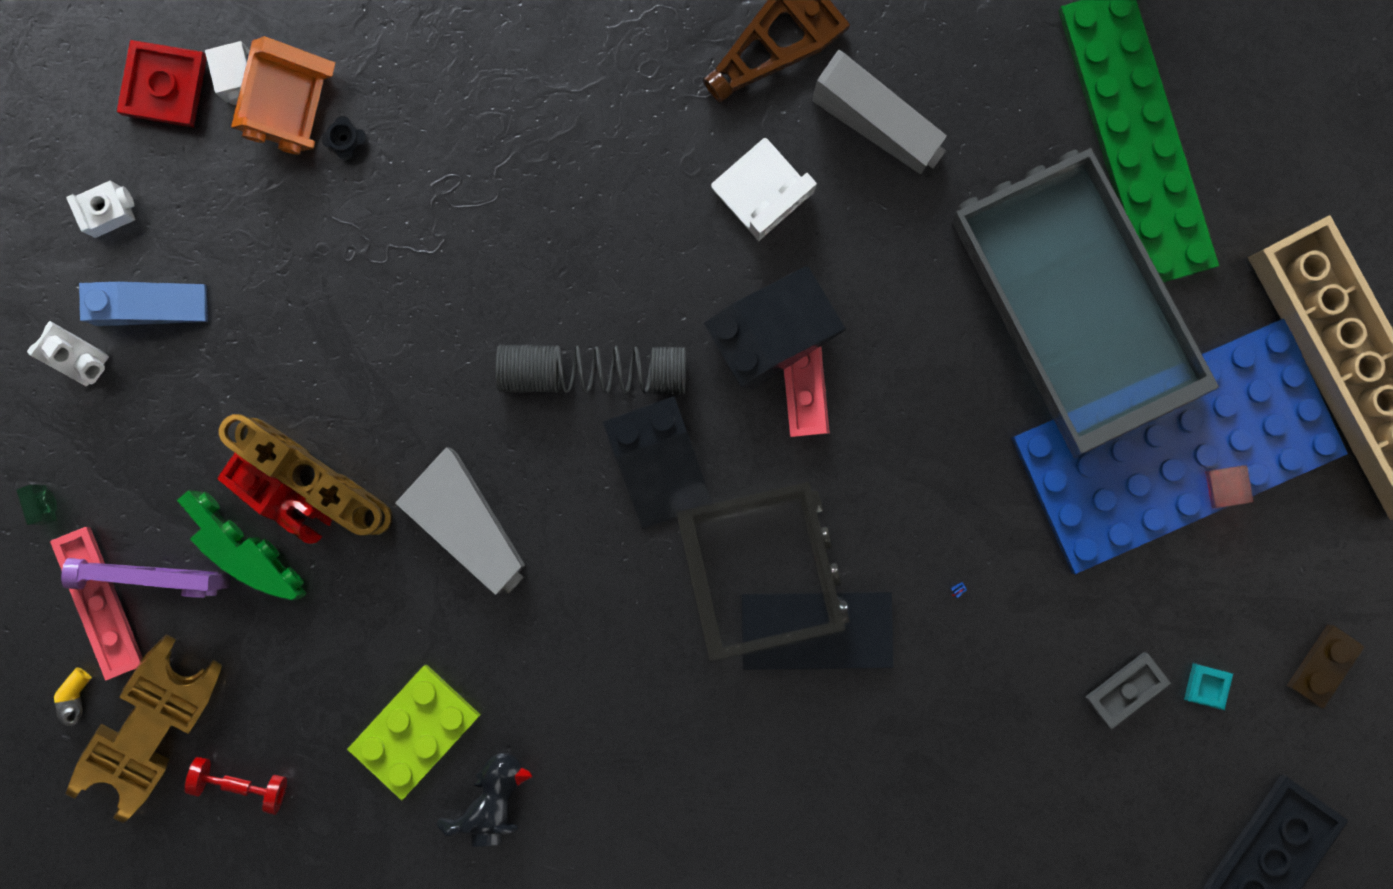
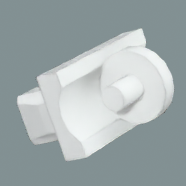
(69, 354)

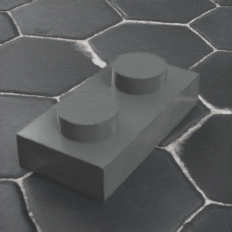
(1127, 690)

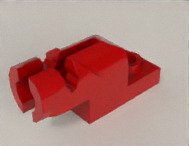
(271, 498)

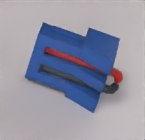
(958, 590)

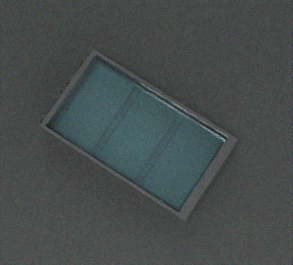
(1082, 301)

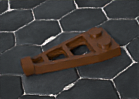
(817, 19)

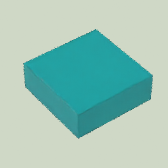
(1208, 686)

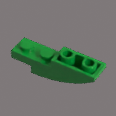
(247, 561)

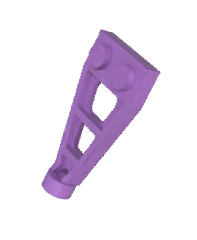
(192, 582)

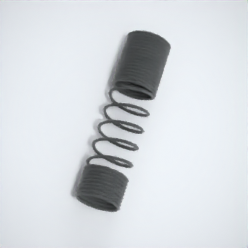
(540, 369)

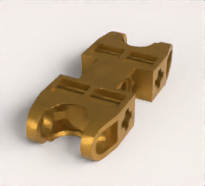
(285, 459)
(129, 756)

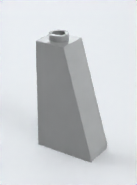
(878, 113)
(461, 521)

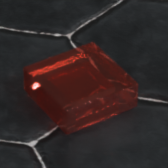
(1229, 486)

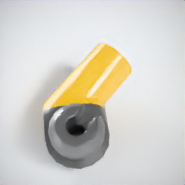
(68, 697)

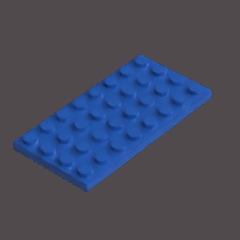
(1156, 476)

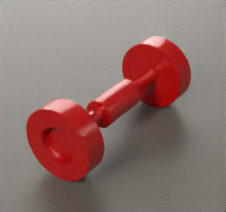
(199, 775)

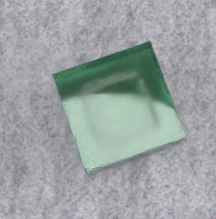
(37, 504)

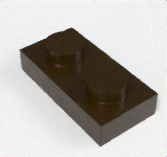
(1325, 666)

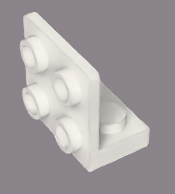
(763, 188)

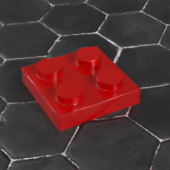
(162, 83)

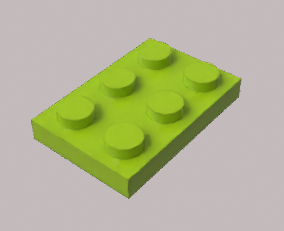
(413, 732)

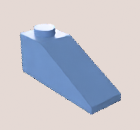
(142, 303)

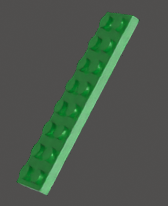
(1138, 134)

